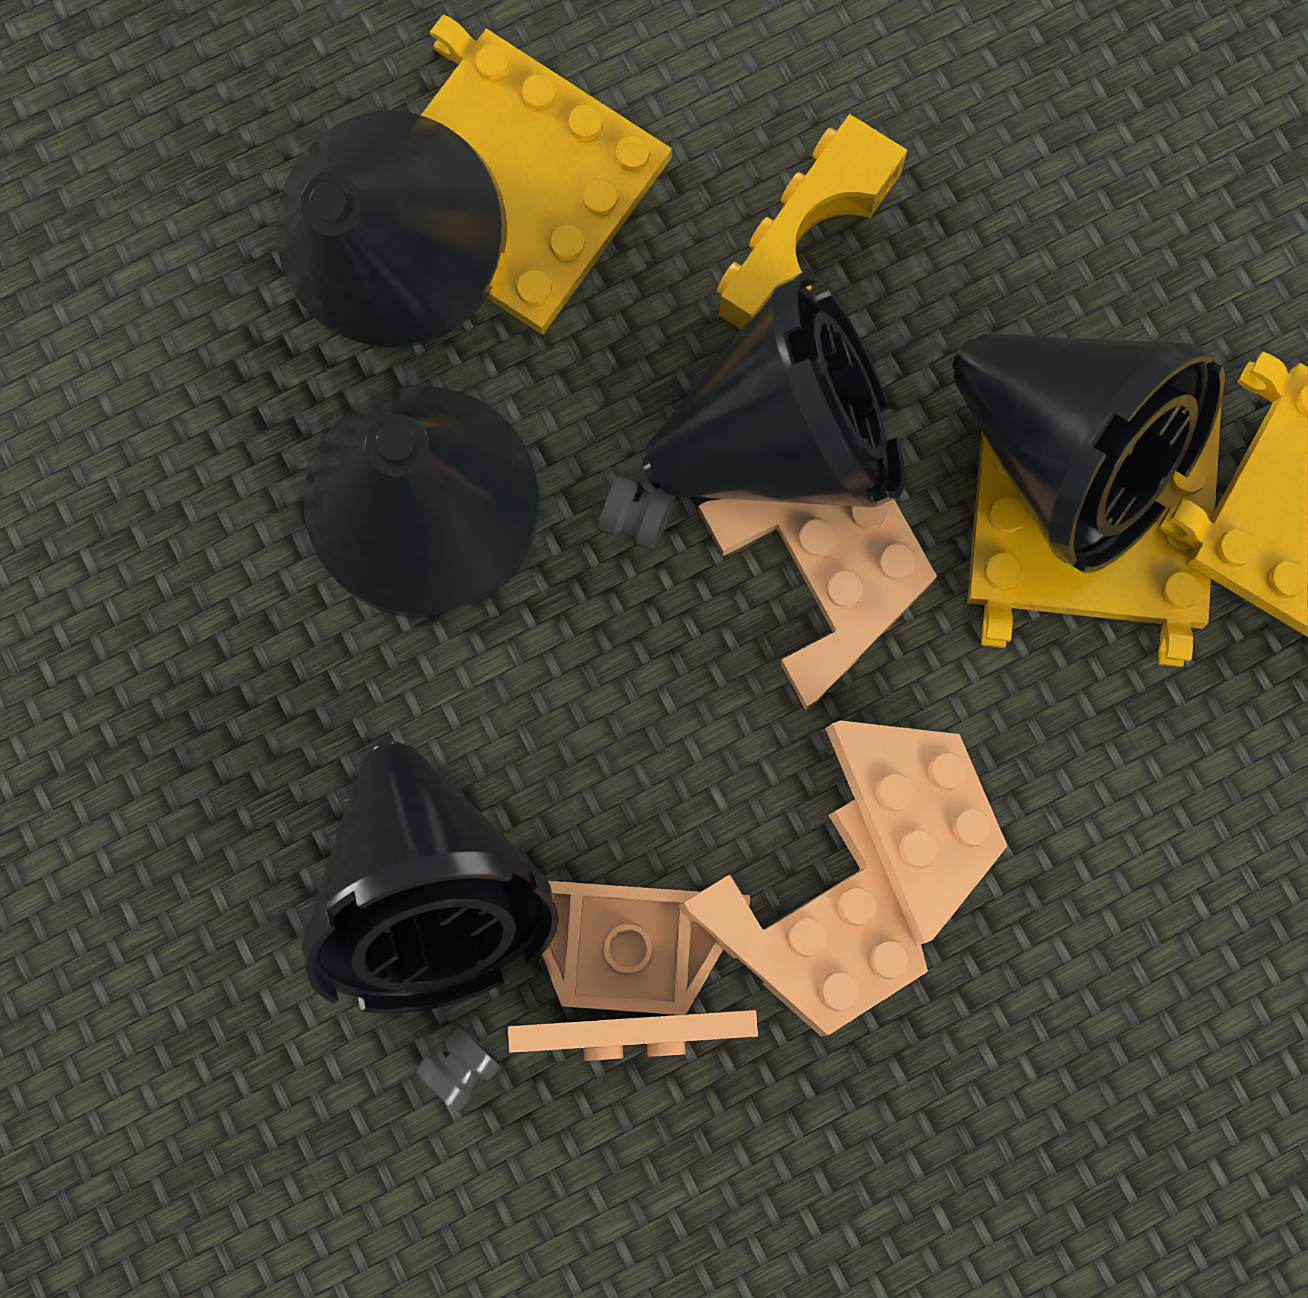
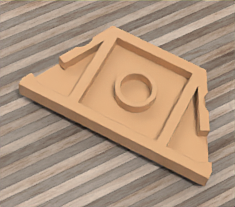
(921, 815)
(627, 949)
(606, 1037)

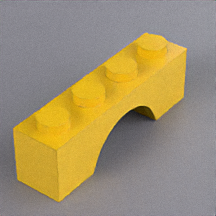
(849, 178)

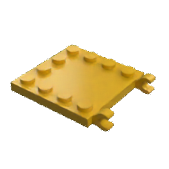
(559, 159)
(1261, 524)
(1146, 584)

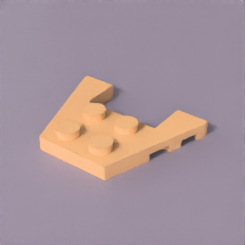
(853, 559)
(832, 952)

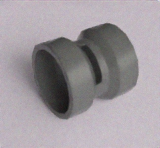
(636, 512)
(455, 1071)

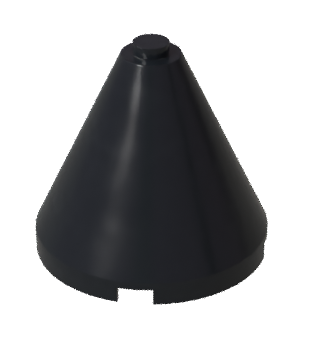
(391, 229)
(784, 414)
(1090, 430)
(421, 501)
(420, 894)

